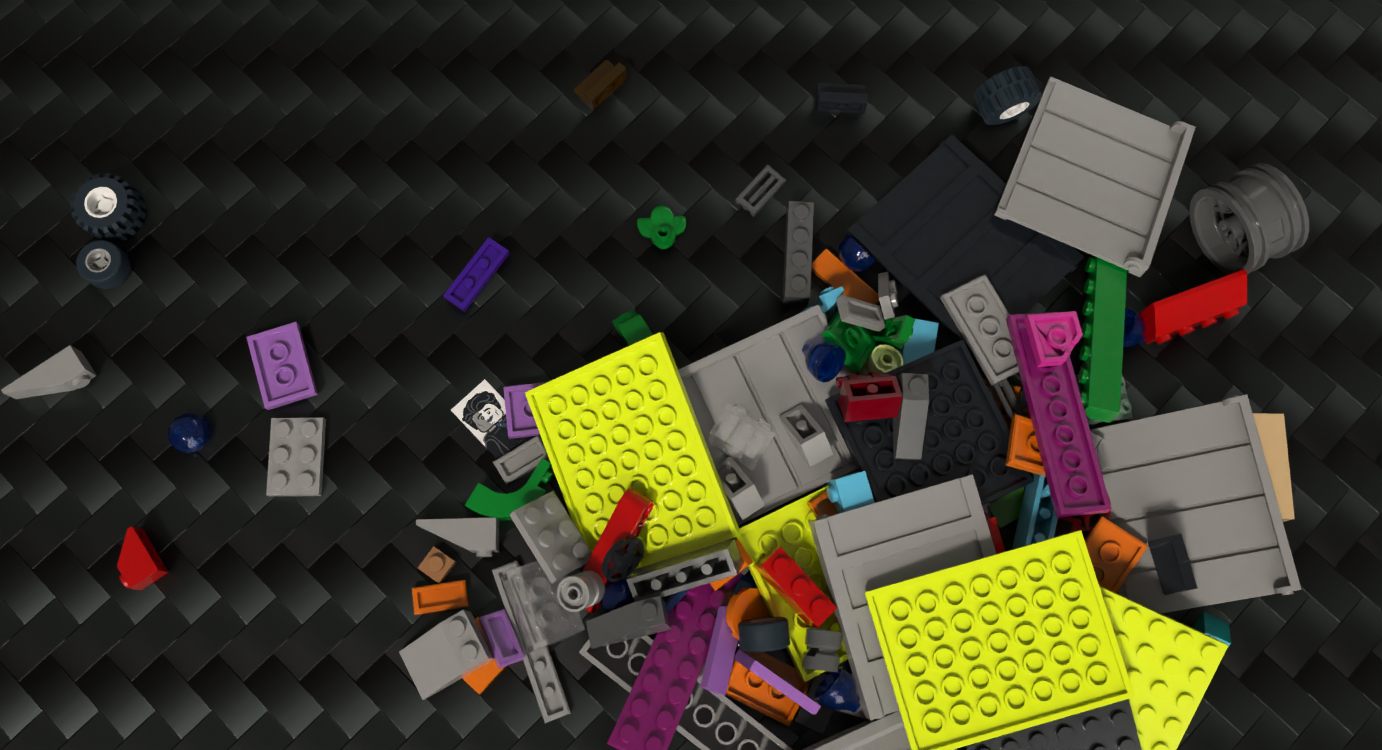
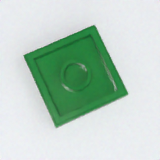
(852, 339)

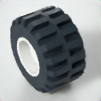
(1007, 95)
(108, 207)

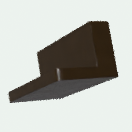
(601, 84)

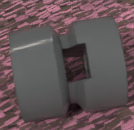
(822, 650)

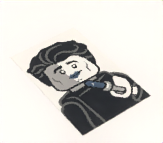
(485, 417)

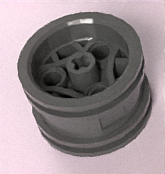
(1249, 219)

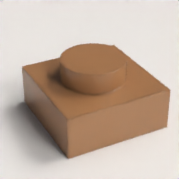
(436, 565)

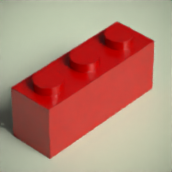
(795, 587)

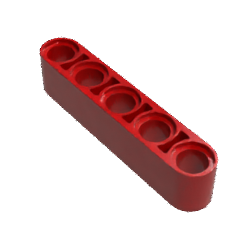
(625, 521)

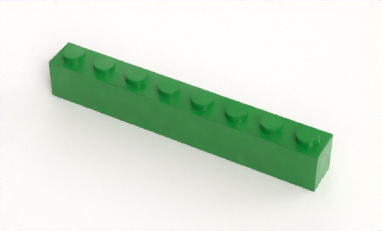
(1103, 339)

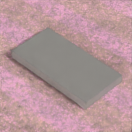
(984, 327)

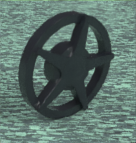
(623, 559)

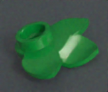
(660, 224)

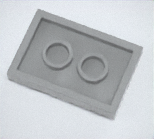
(296, 457)
(551, 536)

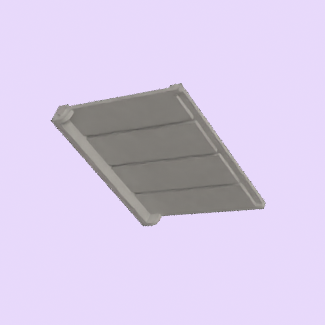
(1096, 176)
(769, 379)
(1210, 482)
(886, 546)

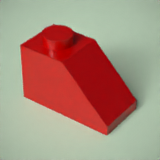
(139, 561)

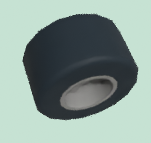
(103, 264)
(764, 634)

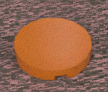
(745, 606)

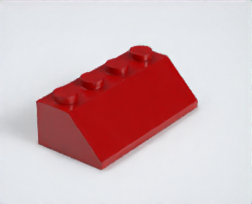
(1195, 307)

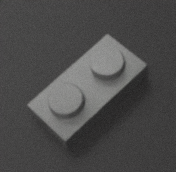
(887, 295)

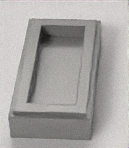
(860, 313)
(521, 460)

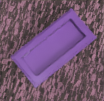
(501, 638)

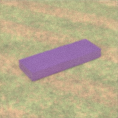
(719, 656)

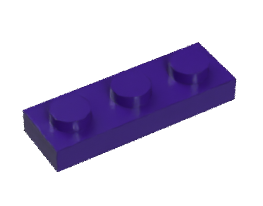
(476, 274)

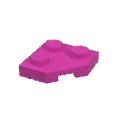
(1053, 336)

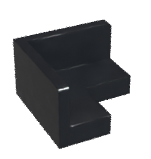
(1172, 564)

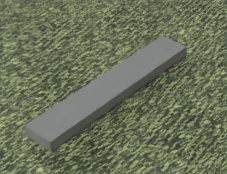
(538, 663)

